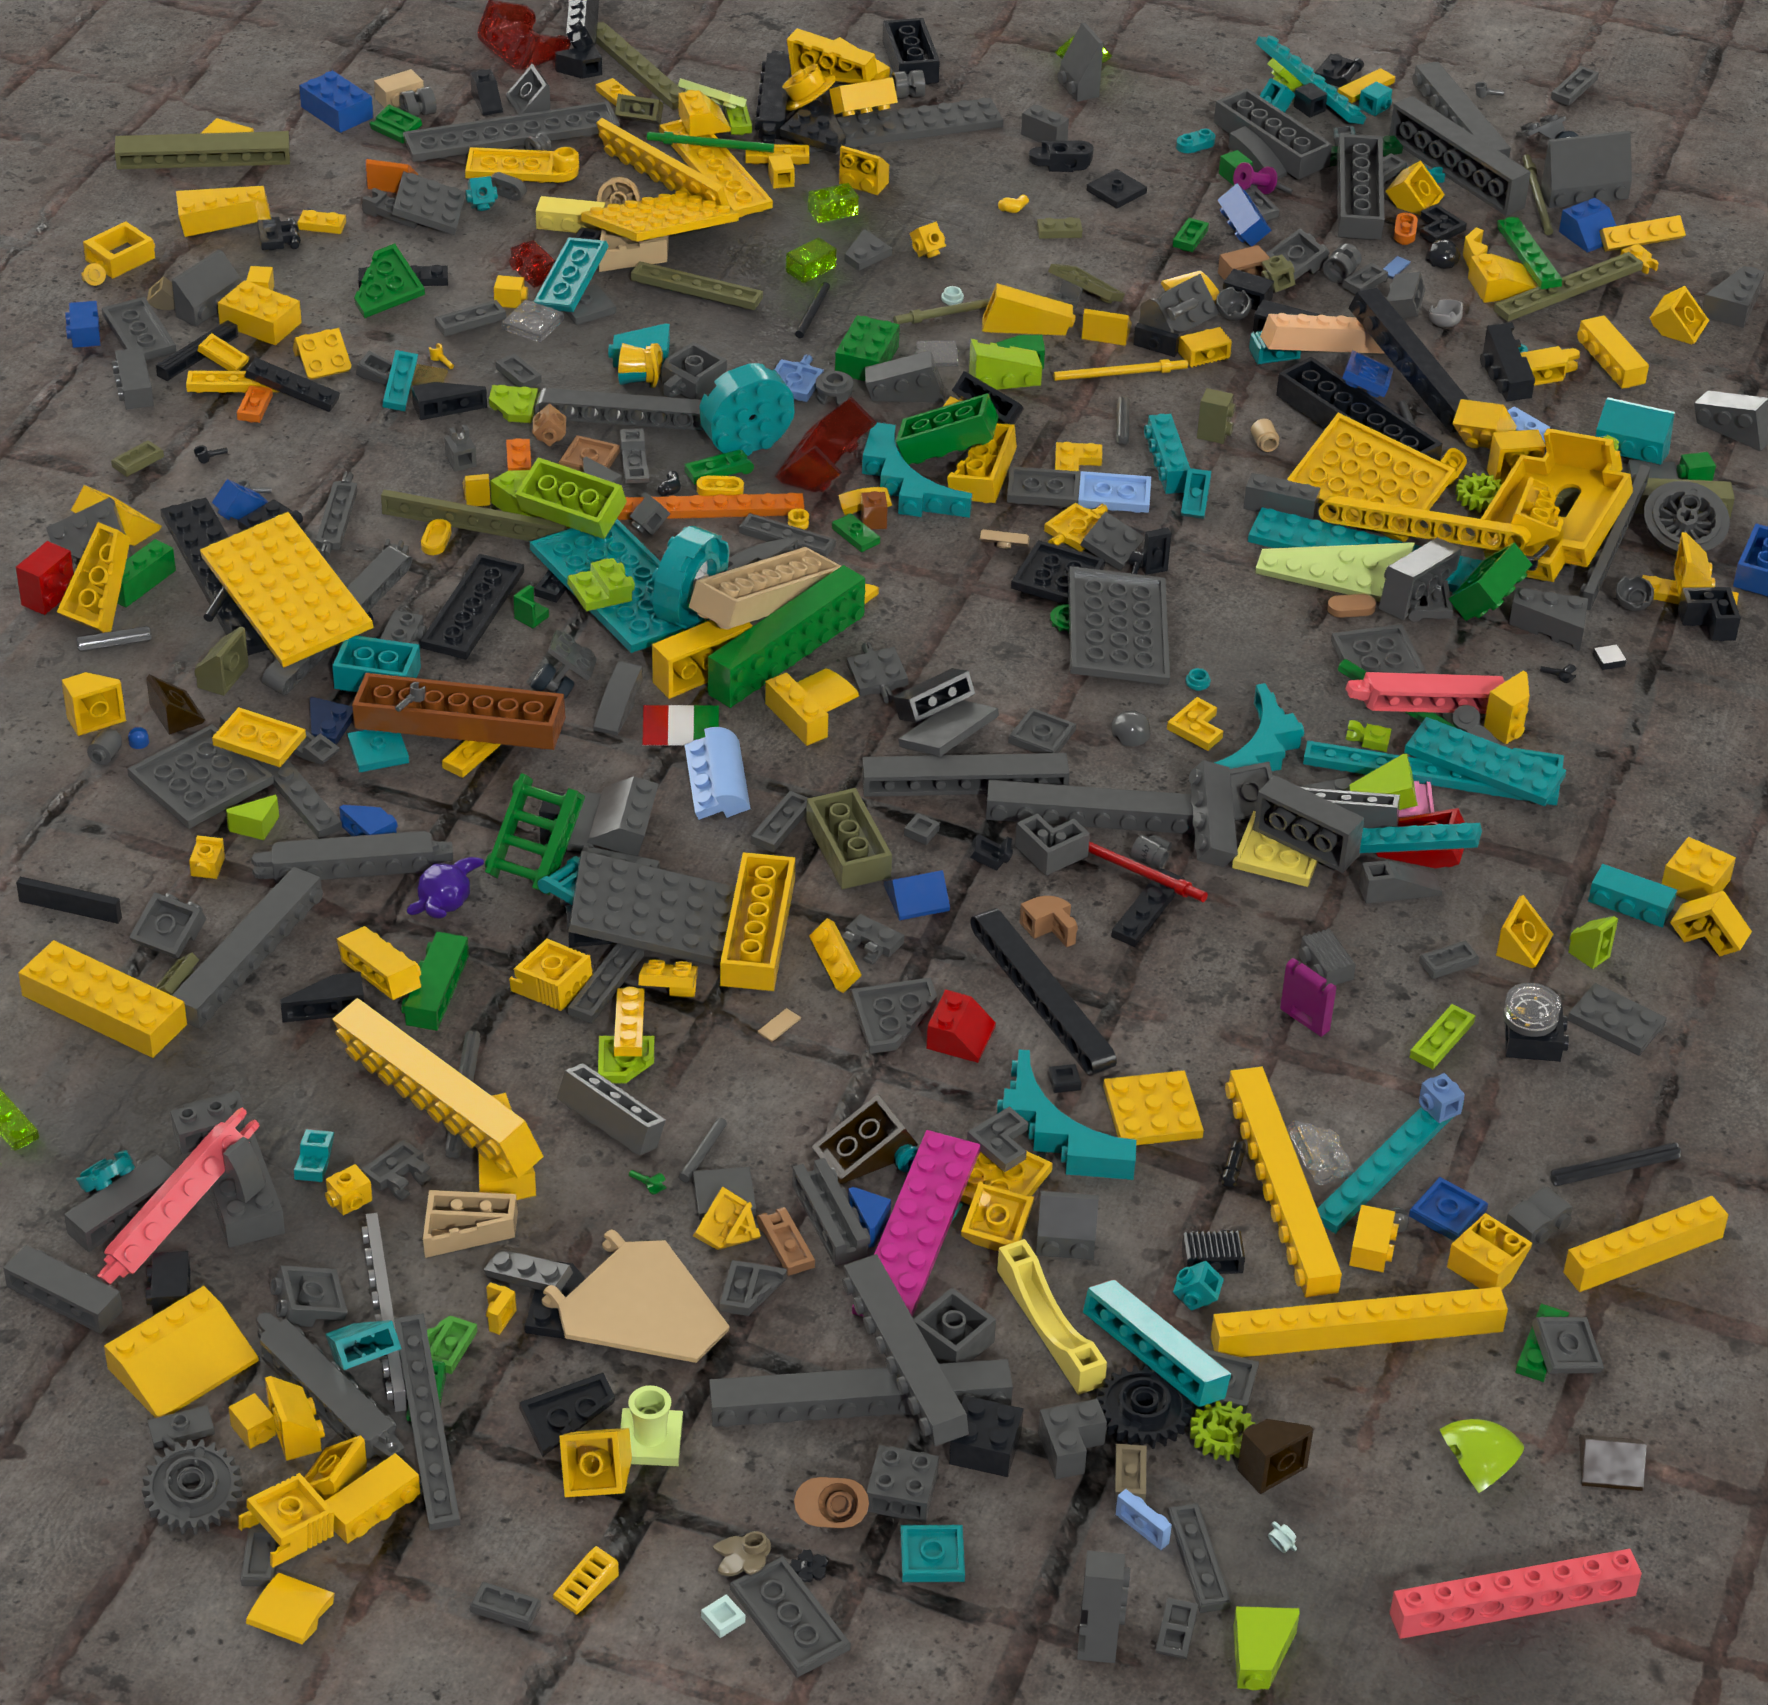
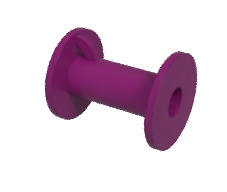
(1264, 179)

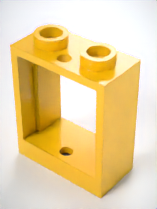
(98, 249)

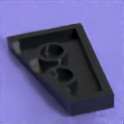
(565, 1410)

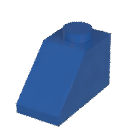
(237, 501)
(366, 820)

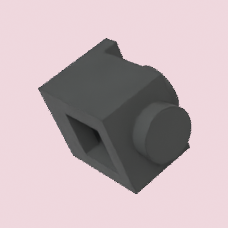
(649, 515)

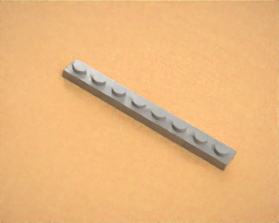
(382, 1300)

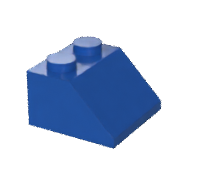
(1584, 221)

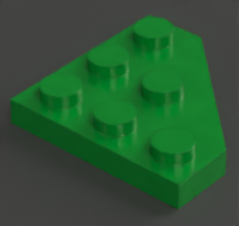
(387, 282)

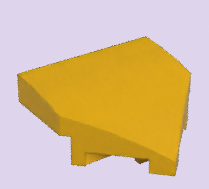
(727, 1222)

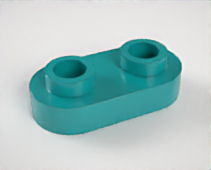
(1195, 141)

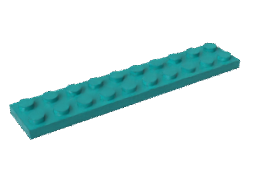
(1287, 530)

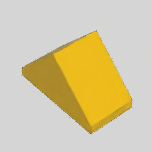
(477, 490)

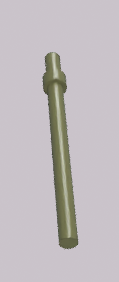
(1529, 165)
(917, 315)

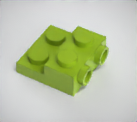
(602, 585)

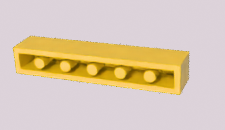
(1645, 1243)

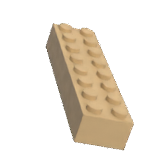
(758, 587)

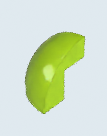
(1482, 1449)

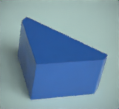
(872, 1211)

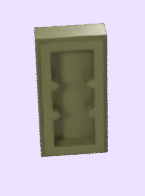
(137, 458)

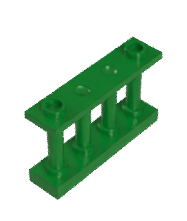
(560, 830)

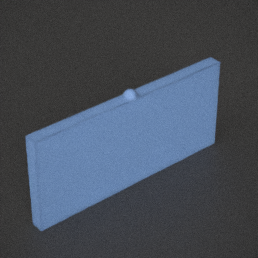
(1396, 266)

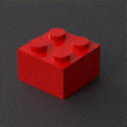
(44, 577)

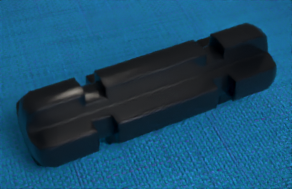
(1233, 1163)

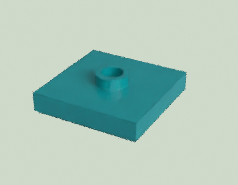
(377, 749)
(932, 1553)

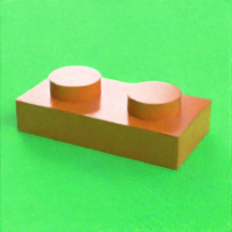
(254, 404)
(518, 454)

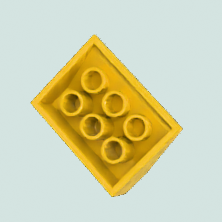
(180, 1353)

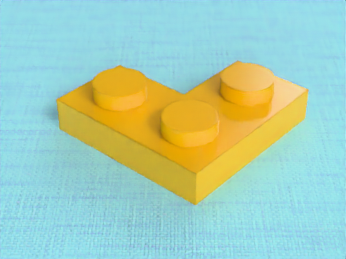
(1071, 455)
(1193, 724)

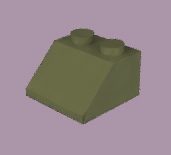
(223, 663)

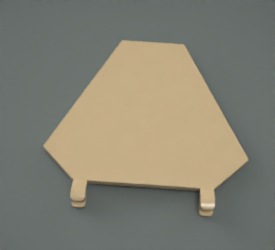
(640, 1303)

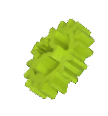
(1477, 491)
(1221, 1429)

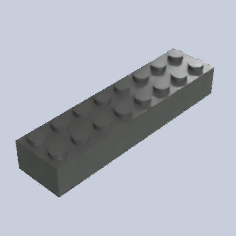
(1461, 155)

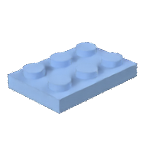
(1115, 491)

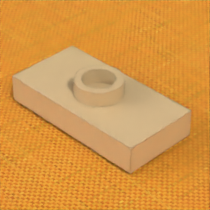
(1004, 539)

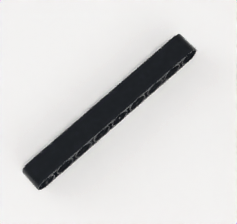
(1043, 992)

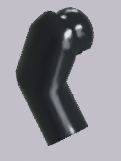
(671, 485)

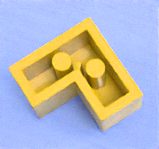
(1715, 919)

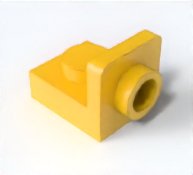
(501, 1307)

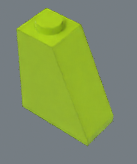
(1390, 778)
(1261, 1643)

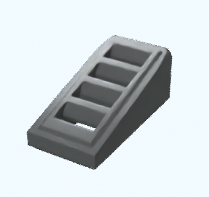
(370, 360)

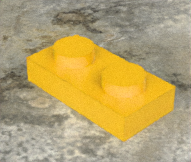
(321, 221)

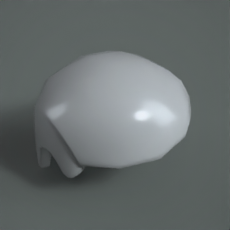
(1447, 313)

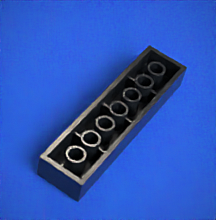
(1323, 394)

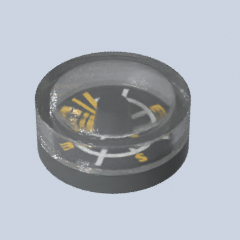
(1531, 1009)

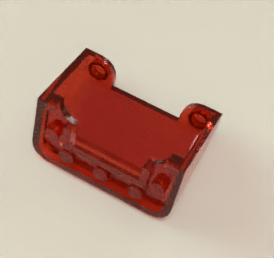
(509, 33)

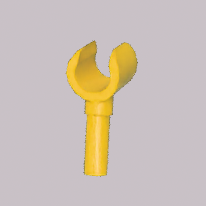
(437, 354)

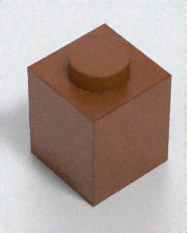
(874, 509)

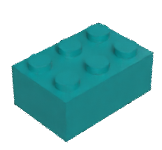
(374, 656)

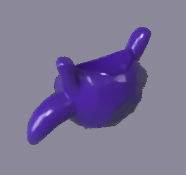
(444, 887)

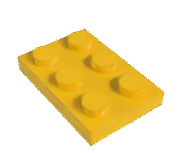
(259, 737)

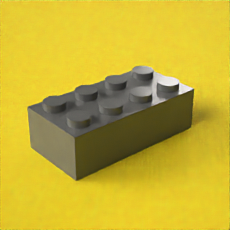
(1308, 823)

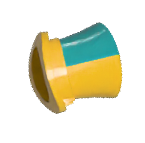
(640, 364)

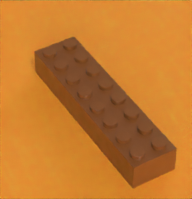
(460, 711)

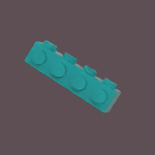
(1167, 452)

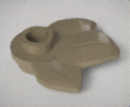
(743, 1553)

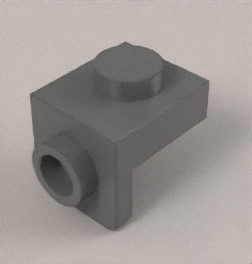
(1068, 293)

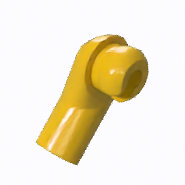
(1013, 205)

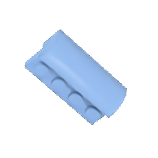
(717, 774)

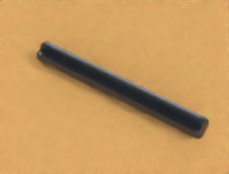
(1615, 1164)

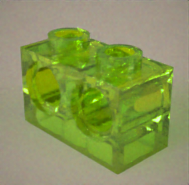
(833, 202)

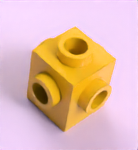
(928, 240)
(348, 1190)

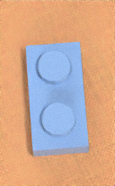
(1143, 1519)

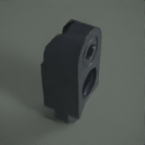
(1062, 155)

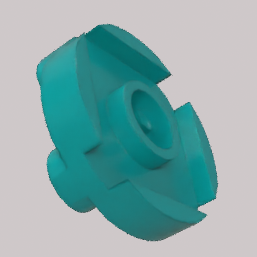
(100, 1173)

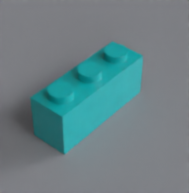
(1632, 895)

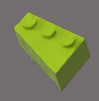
(1004, 366)

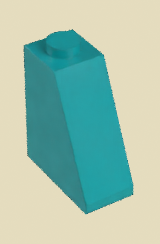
(641, 338)
(362, 1342)

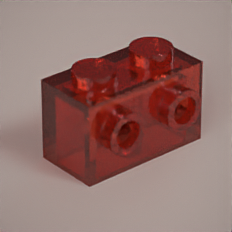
(531, 262)

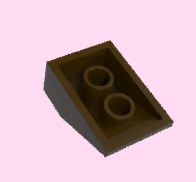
(864, 1141)

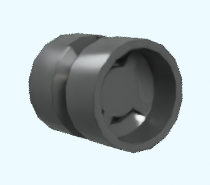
(909, 84)
(418, 102)
(1342, 263)

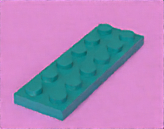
(1485, 761)

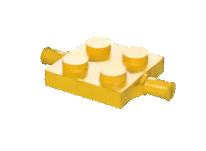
(1073, 525)

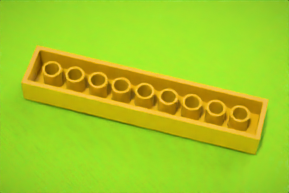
(438, 1089)

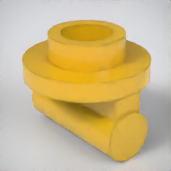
(94, 274)

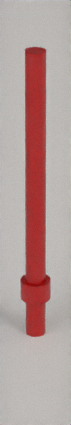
(1180, 886)

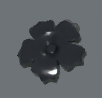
(810, 1567)

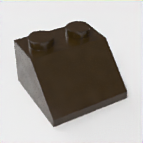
(1273, 1452)

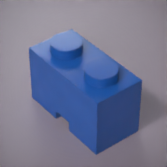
(83, 324)

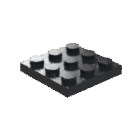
(1047, 570)

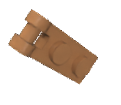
(786, 1241)

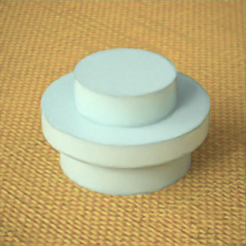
(952, 295)

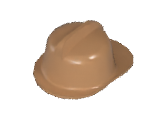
(831, 1502)

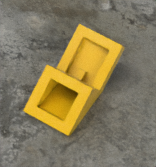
(1473, 245)

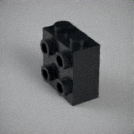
(1538, 1048)

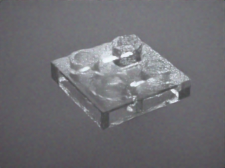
(1320, 1152)

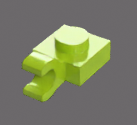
(1372, 736)

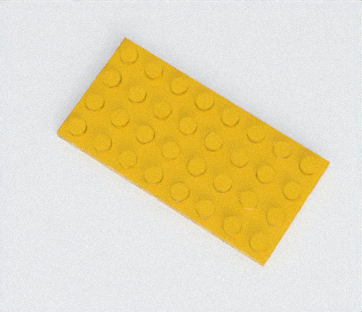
(286, 589)

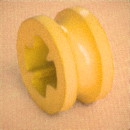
(798, 518)

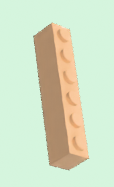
(1317, 334)

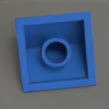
(918, 895)

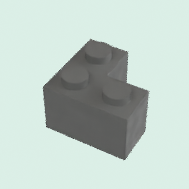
(1049, 846)
(1068, 1432)

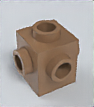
(549, 425)

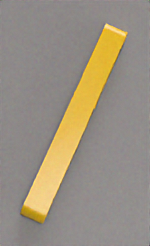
(1413, 527)

